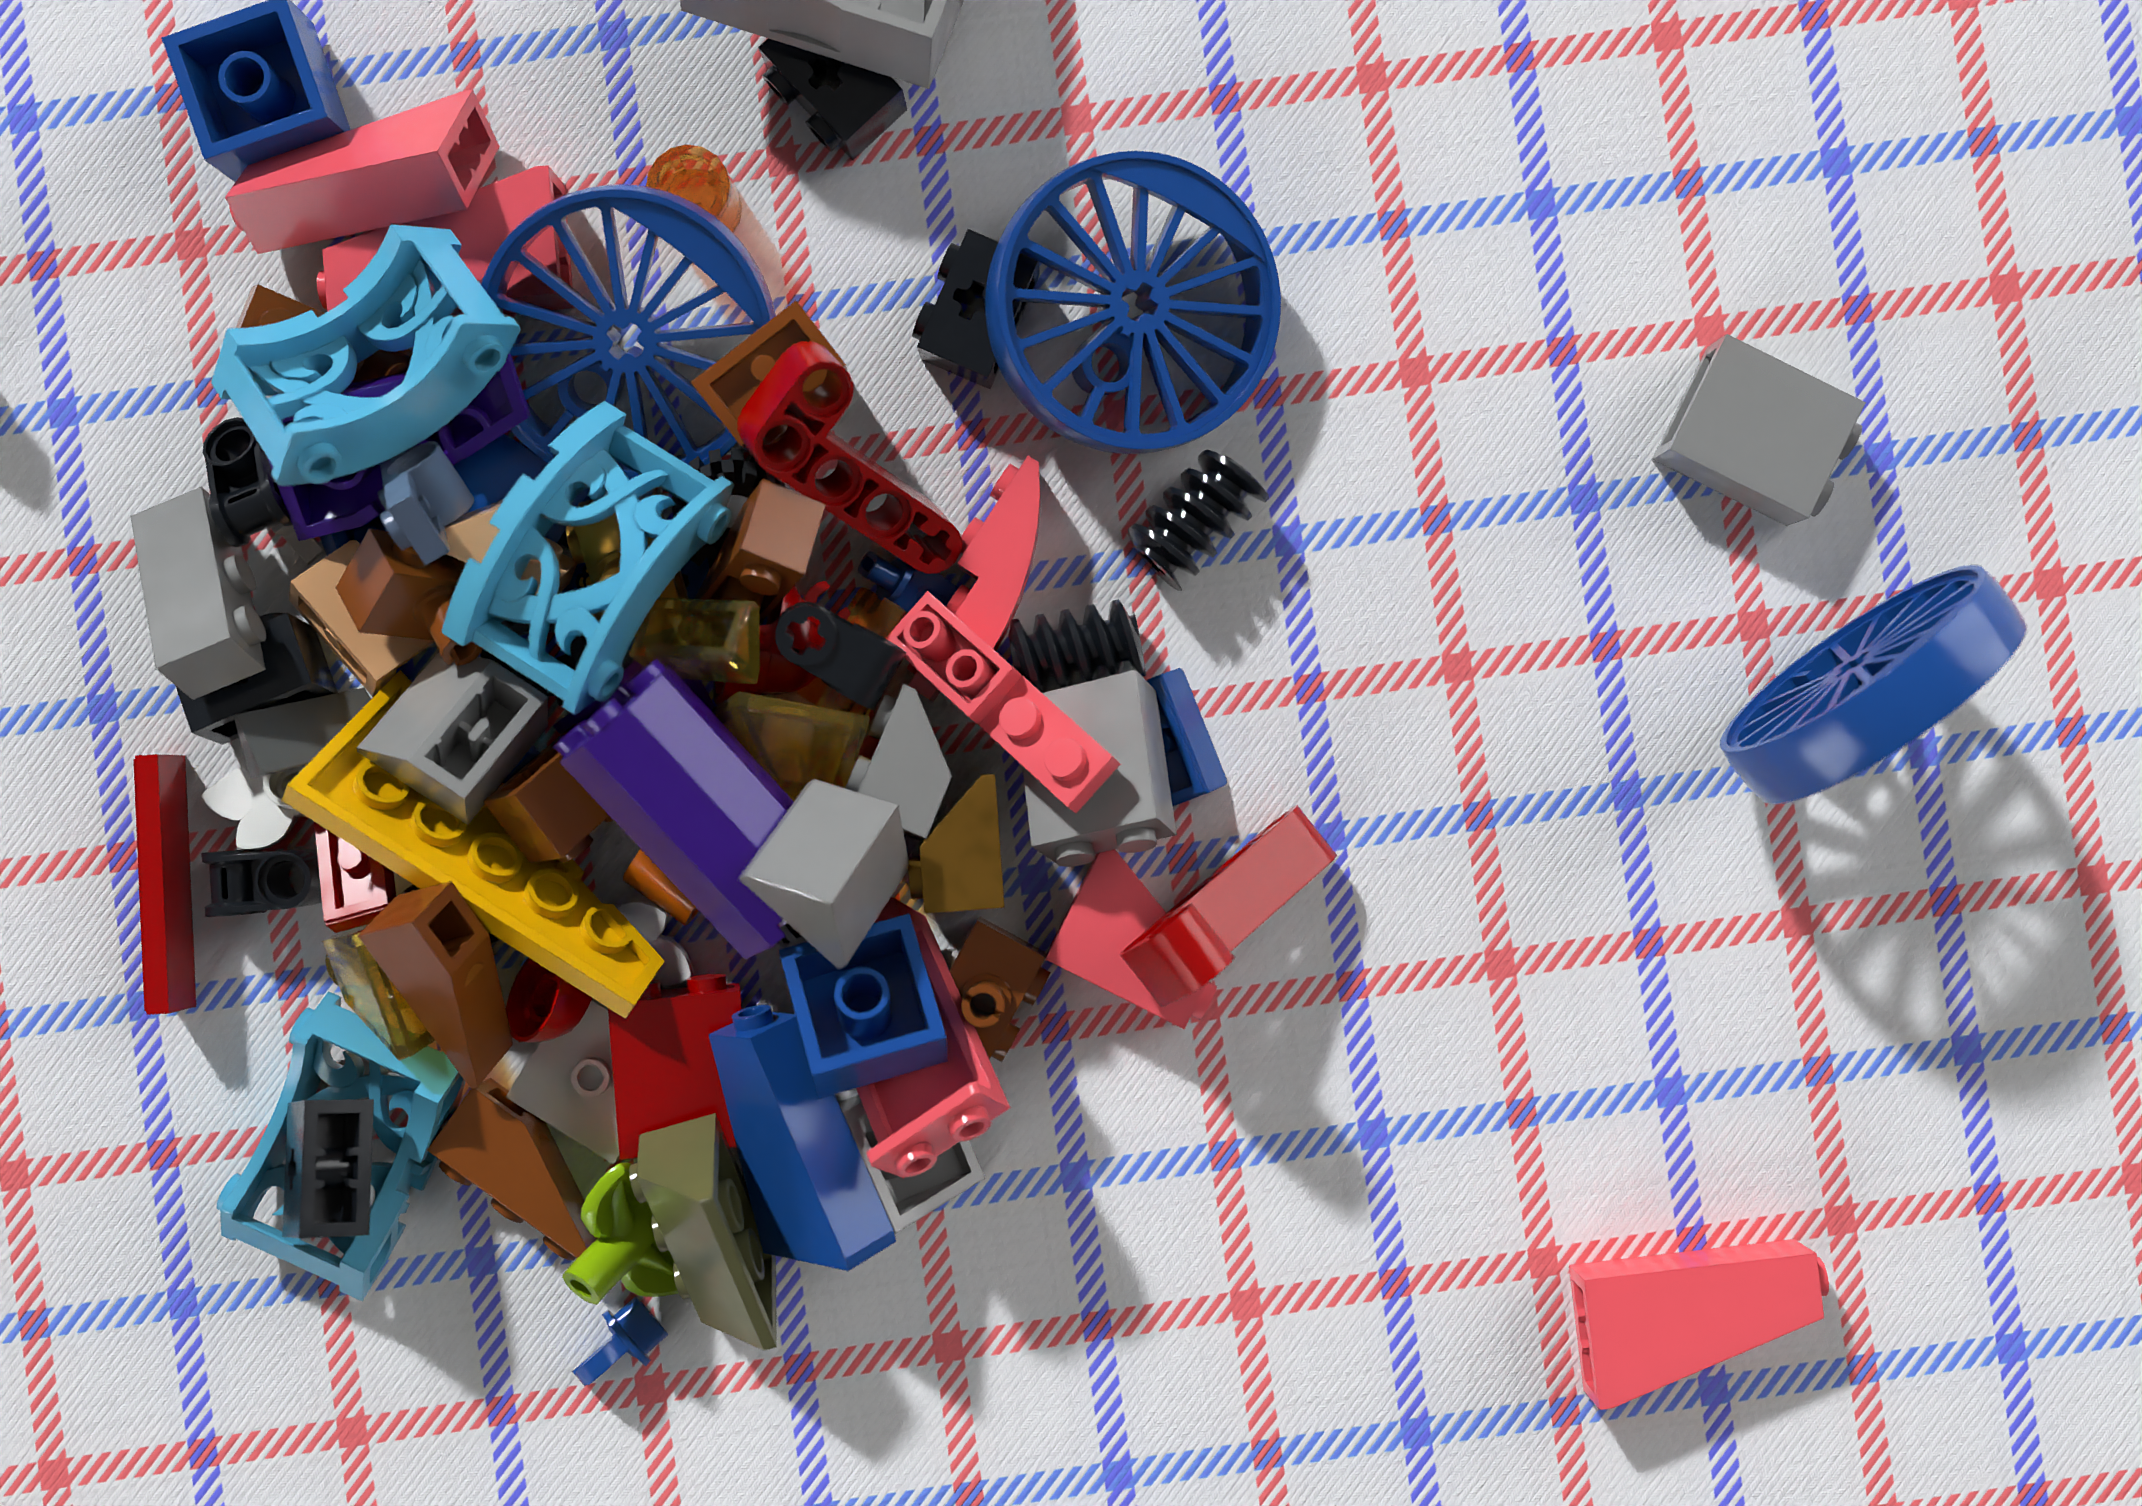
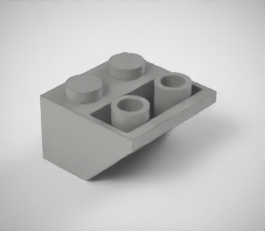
(458, 732)
(906, 763)

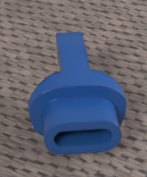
(902, 582)
(633, 1332)

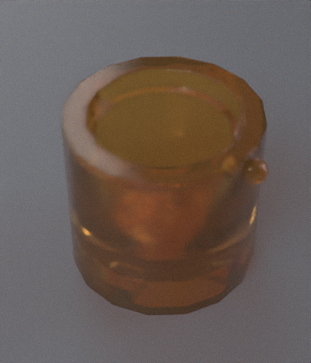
(700, 178)

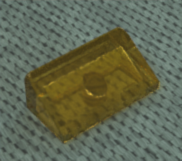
(702, 639)

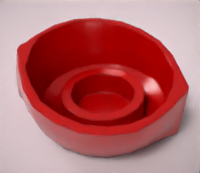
(543, 1005)

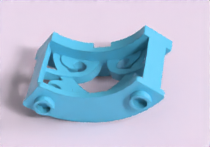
(314, 359)
(585, 459)
(422, 1086)

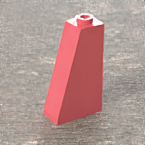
(367, 177)
(481, 230)
(1685, 1311)

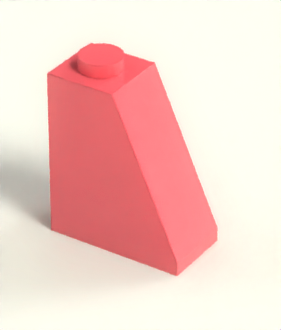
(1105, 919)

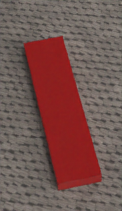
(164, 883)

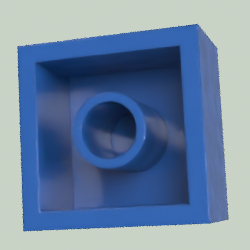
(255, 85)
(869, 1016)

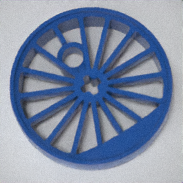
(1190, 192)
(687, 229)
(1874, 685)

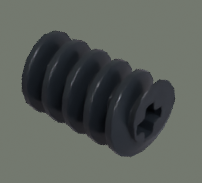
(1195, 515)
(1076, 646)

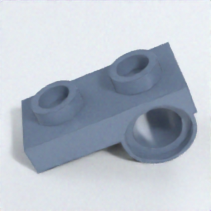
(422, 498)

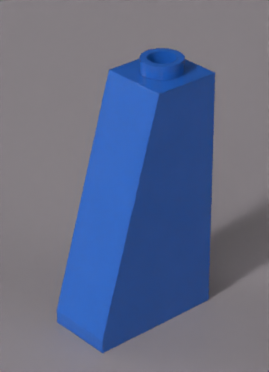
(795, 1149)

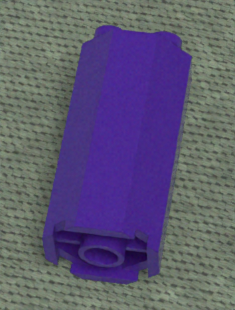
(683, 796)

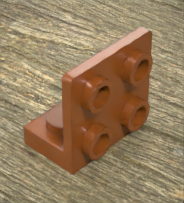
(738, 374)

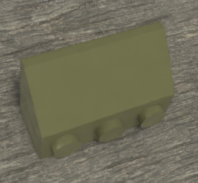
(708, 1228)

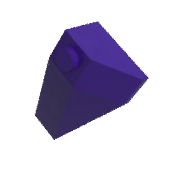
(354, 499)

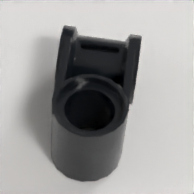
(241, 483)
(848, 659)
(259, 881)

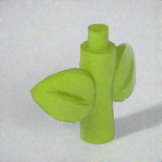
(623, 1244)

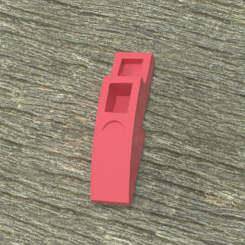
(999, 558)
(1003, 702)

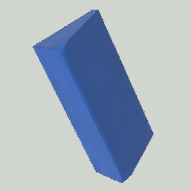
(1187, 745)

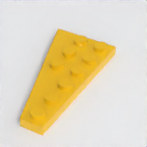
(528, 905)

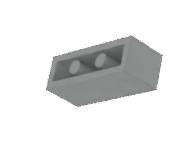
(196, 597)

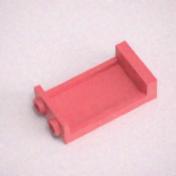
(942, 1104)

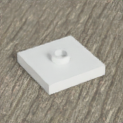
(573, 1085)

